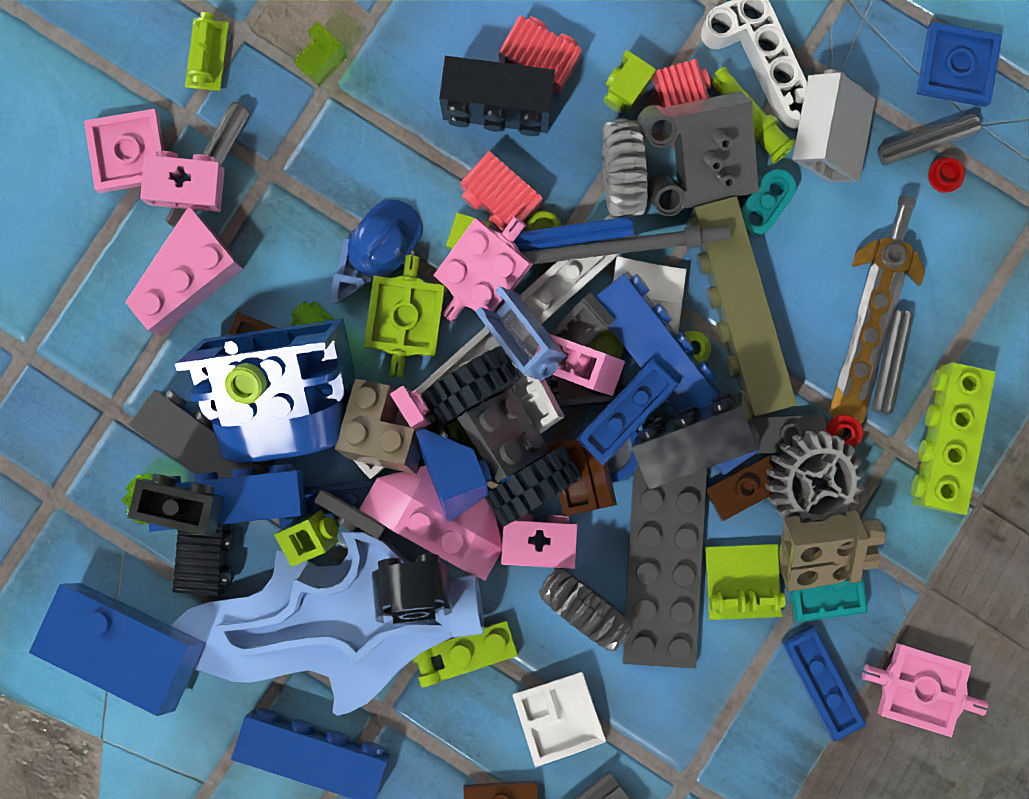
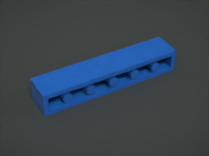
(648, 336)

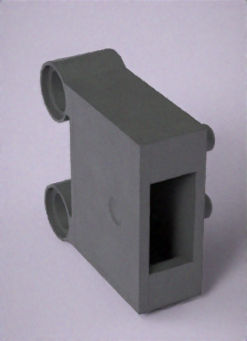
(711, 151)

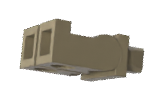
(828, 550)

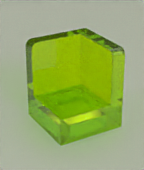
(321, 55)

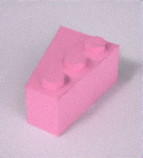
(182, 274)

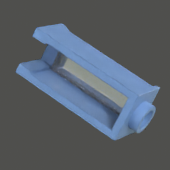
(522, 336)

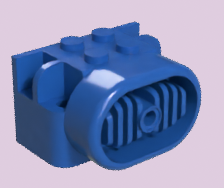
(303, 400)

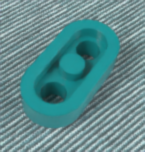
(766, 204)

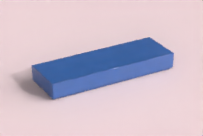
(627, 412)
(823, 683)

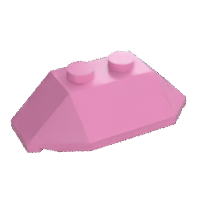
(413, 510)

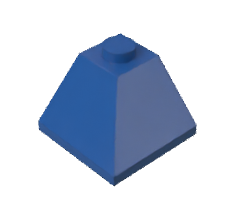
(454, 472)

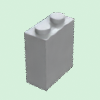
(834, 127)

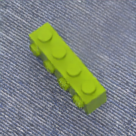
(953, 438)

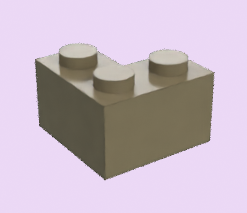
(370, 430)

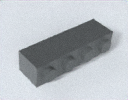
(186, 435)

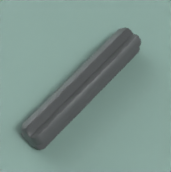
(929, 139)
(892, 362)

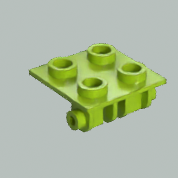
(743, 582)

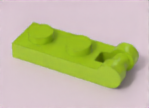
(466, 653)

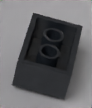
(496, 95)
(695, 439)

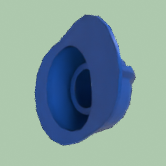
(384, 238)

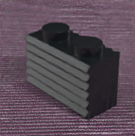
(202, 562)

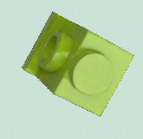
(628, 83)
(314, 534)

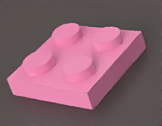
(119, 148)

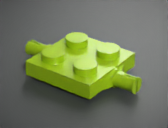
(404, 316)

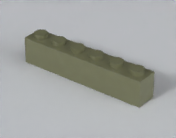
(742, 310)

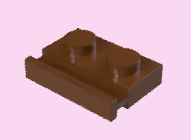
(593, 489)

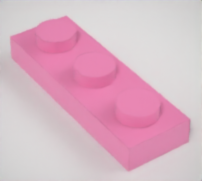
(412, 407)

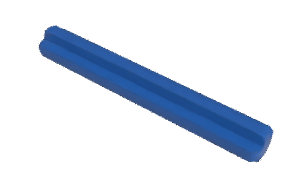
(575, 234)

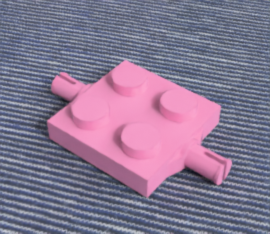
(480, 265)
(924, 690)

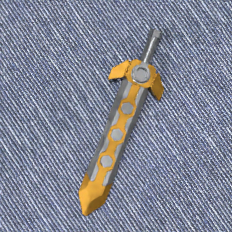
(875, 313)

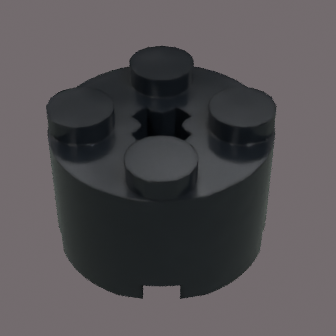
(411, 589)

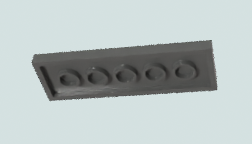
(665, 571)

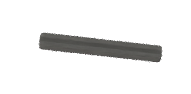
(218, 145)

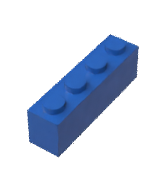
(254, 496)
(310, 755)

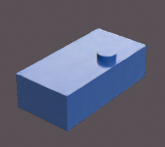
(117, 648)

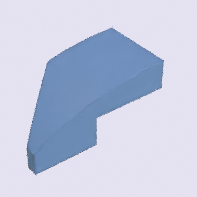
(347, 278)

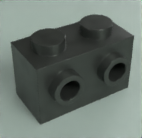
(174, 506)

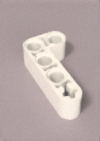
(764, 62)

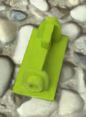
(207, 53)

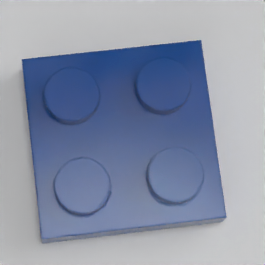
(959, 64)

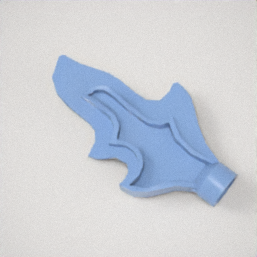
(325, 625)

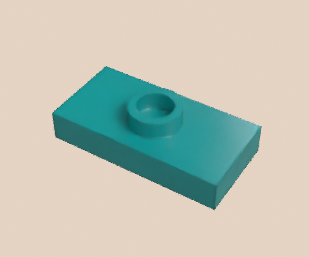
(829, 601)

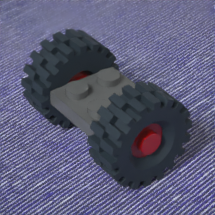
(502, 434)

